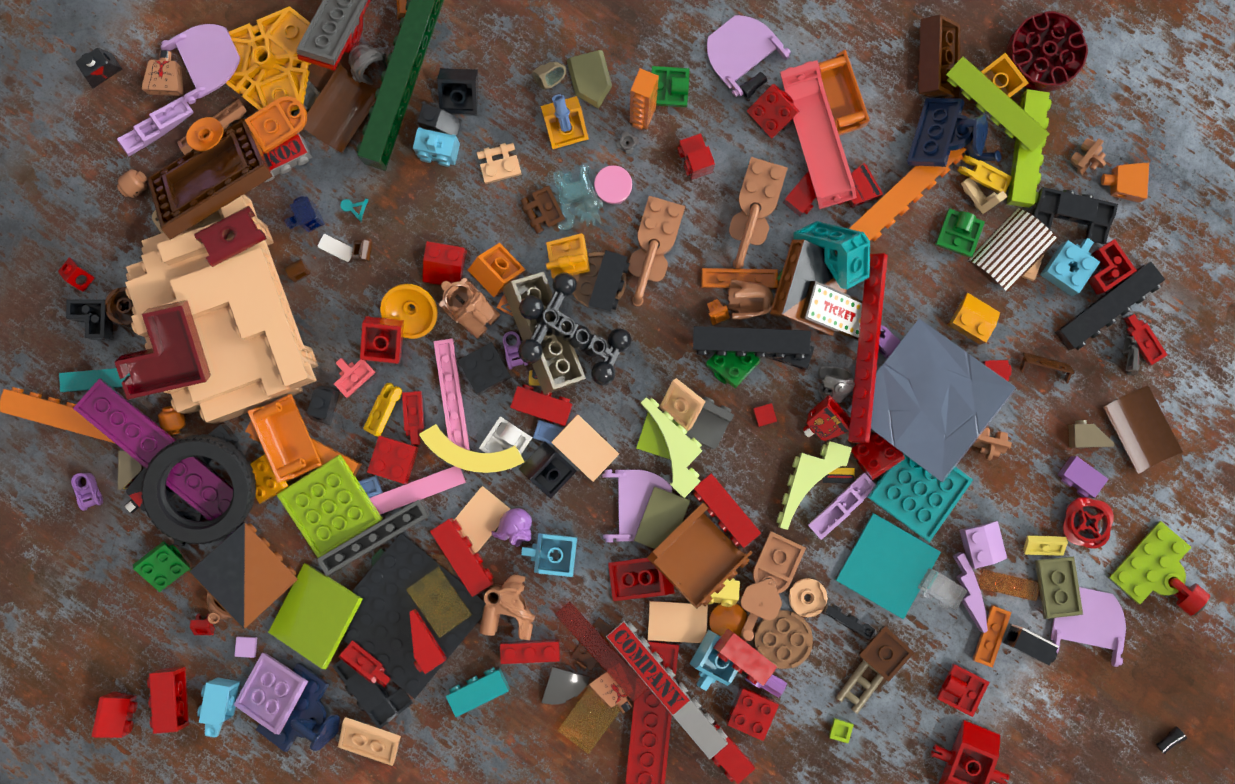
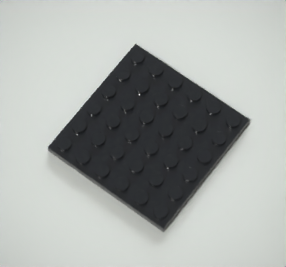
(383, 616)

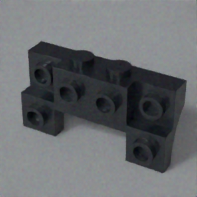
(1077, 209)
(372, 696)

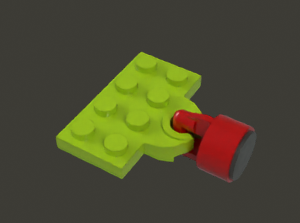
(1157, 568)

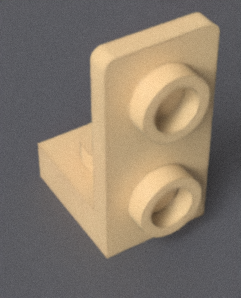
(980, 201)

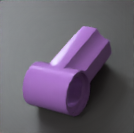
(774, 685)

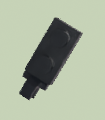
(848, 621)

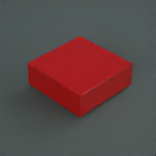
(765, 415)

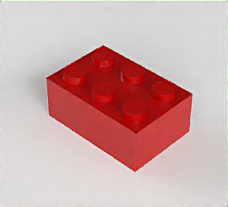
(168, 700)

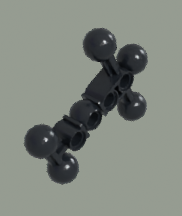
(531, 349)

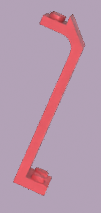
(818, 135)

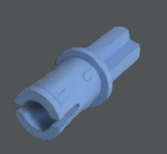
(562, 112)

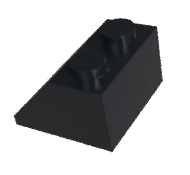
(458, 90)
(547, 470)

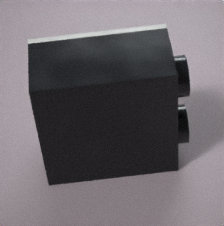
(1031, 644)

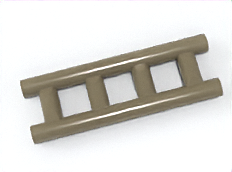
(856, 677)

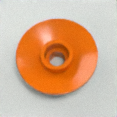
(204, 134)

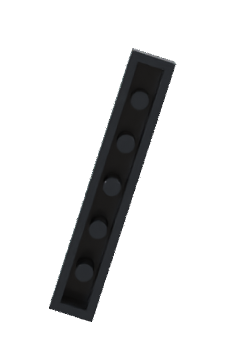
(1109, 306)
(751, 341)

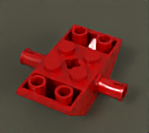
(972, 746)

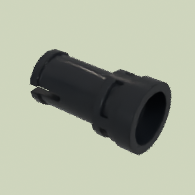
(750, 86)
(1174, 737)

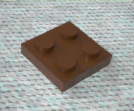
(886, 653)

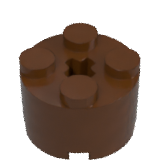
(117, 308)

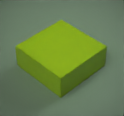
(841, 730)

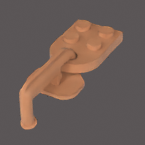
(762, 189)
(658, 226)
(779, 563)

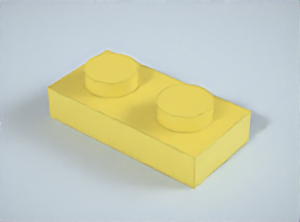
(1045, 545)

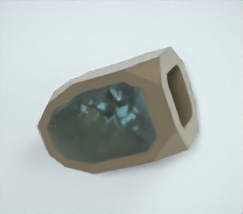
(549, 74)

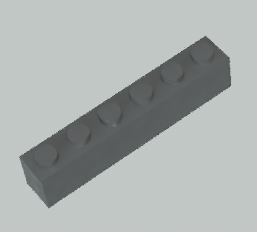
(374, 537)

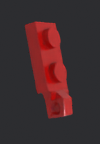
(1146, 340)
(413, 415)
(364, 664)

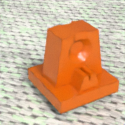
(717, 312)

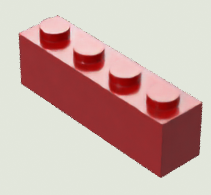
(726, 510)
(462, 557)

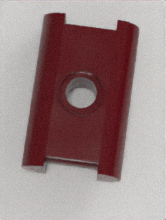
(215, 236)

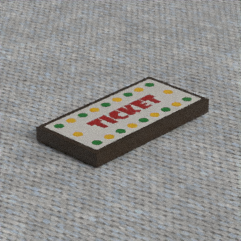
(833, 310)

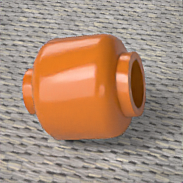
(171, 420)

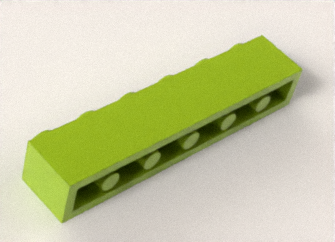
(998, 104)
(1027, 163)

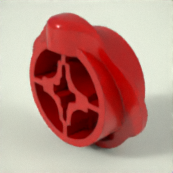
(1104, 513)

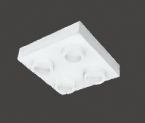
(504, 436)

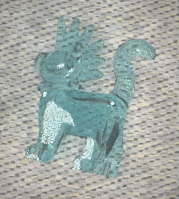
(578, 191)

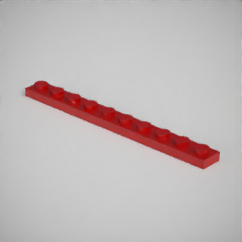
(868, 350)

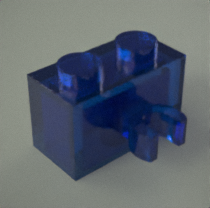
(305, 214)

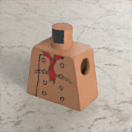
(163, 76)
(610, 692)

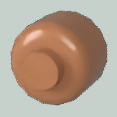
(132, 183)

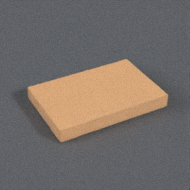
(585, 447)
(481, 517)
(677, 622)
(369, 741)

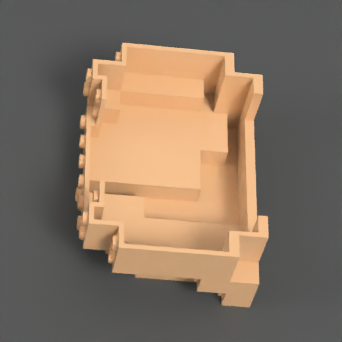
(237, 314)

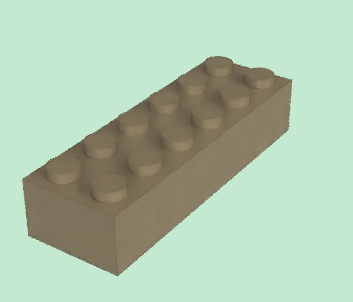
(559, 362)

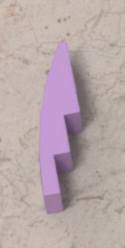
(156, 126)
(842, 506)
(973, 599)

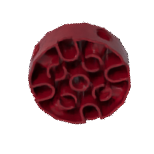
(1064, 47)

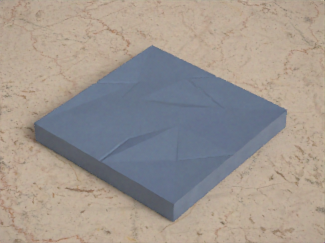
(934, 399)

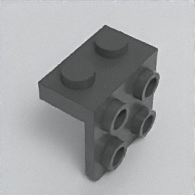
(710, 423)

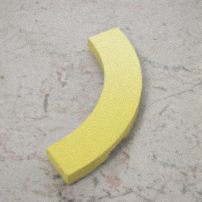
(467, 459)

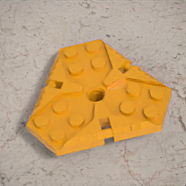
(278, 73)

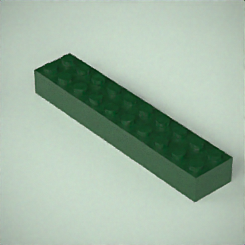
(398, 82)

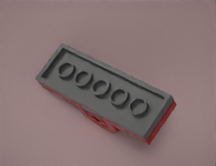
(332, 32)

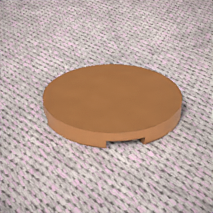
(587, 280)
(784, 639)

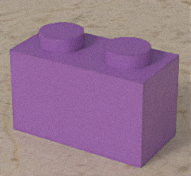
(1082, 477)

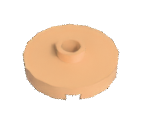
(815, 604)

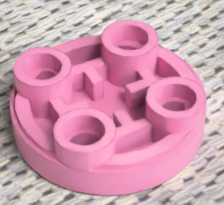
(613, 184)

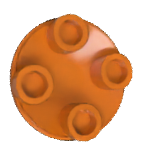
(727, 618)

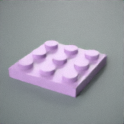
(270, 693)

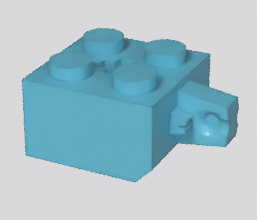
(436, 147)
(1078, 259)
(542, 554)
(709, 665)
(217, 704)

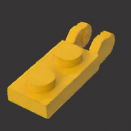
(986, 174)
(382, 409)

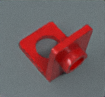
(70, 271)

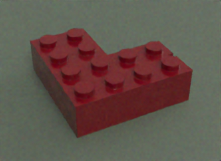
(175, 354)

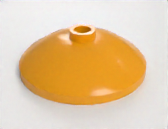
(416, 321)

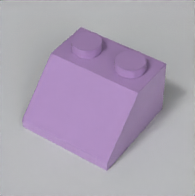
(983, 544)

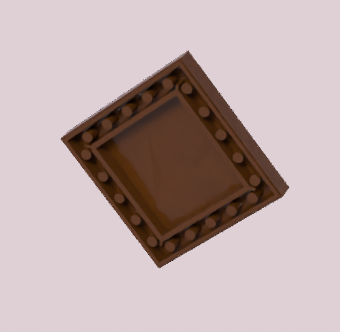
(207, 179)

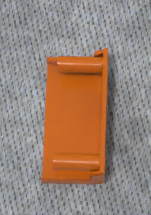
(843, 94)
(284, 439)

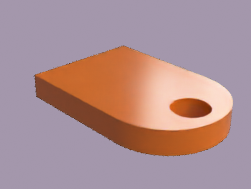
(276, 124)

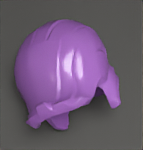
(514, 525)

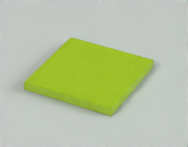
(329, 506)
(315, 616)

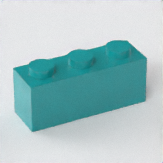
(477, 691)

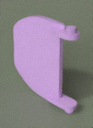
(740, 47)
(207, 56)
(633, 495)
(1099, 625)

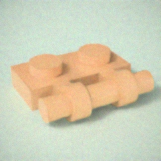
(501, 168)

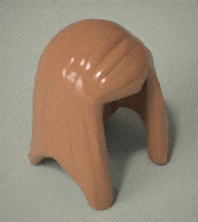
(749, 299)

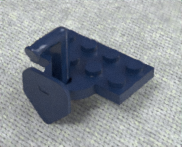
(945, 130)
(301, 719)

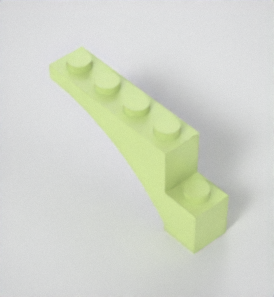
(680, 448)
(807, 473)

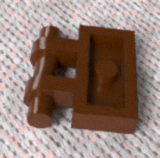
(548, 207)

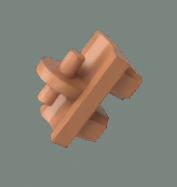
(1093, 149)
(992, 446)

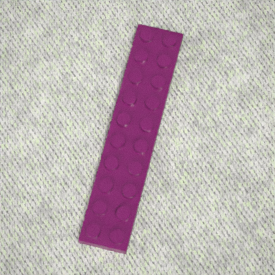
(144, 439)

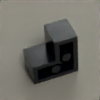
(93, 312)

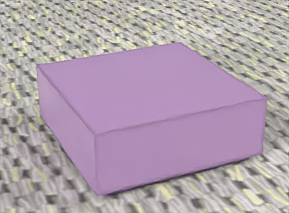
(245, 646)

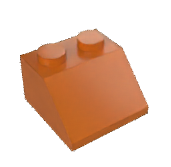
(495, 269)

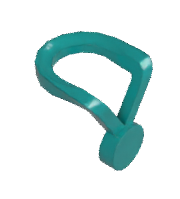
(346, 205)

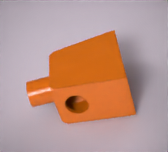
(1128, 181)

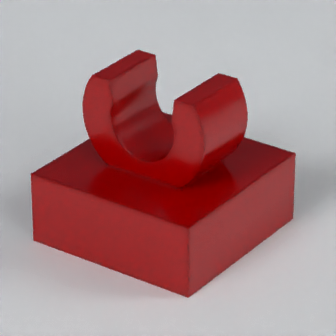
(201, 627)

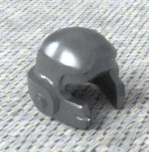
(361, 57)
(836, 383)

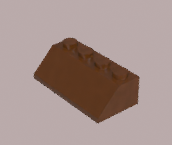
(938, 55)

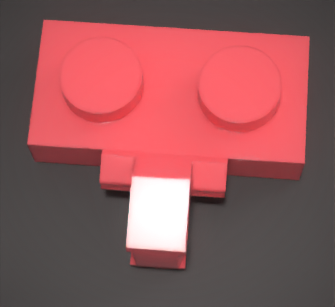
(352, 376)

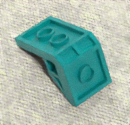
(852, 259)

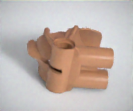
(473, 312)
(510, 604)

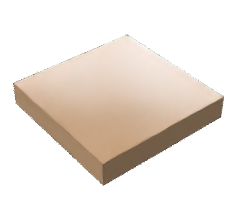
(682, 404)

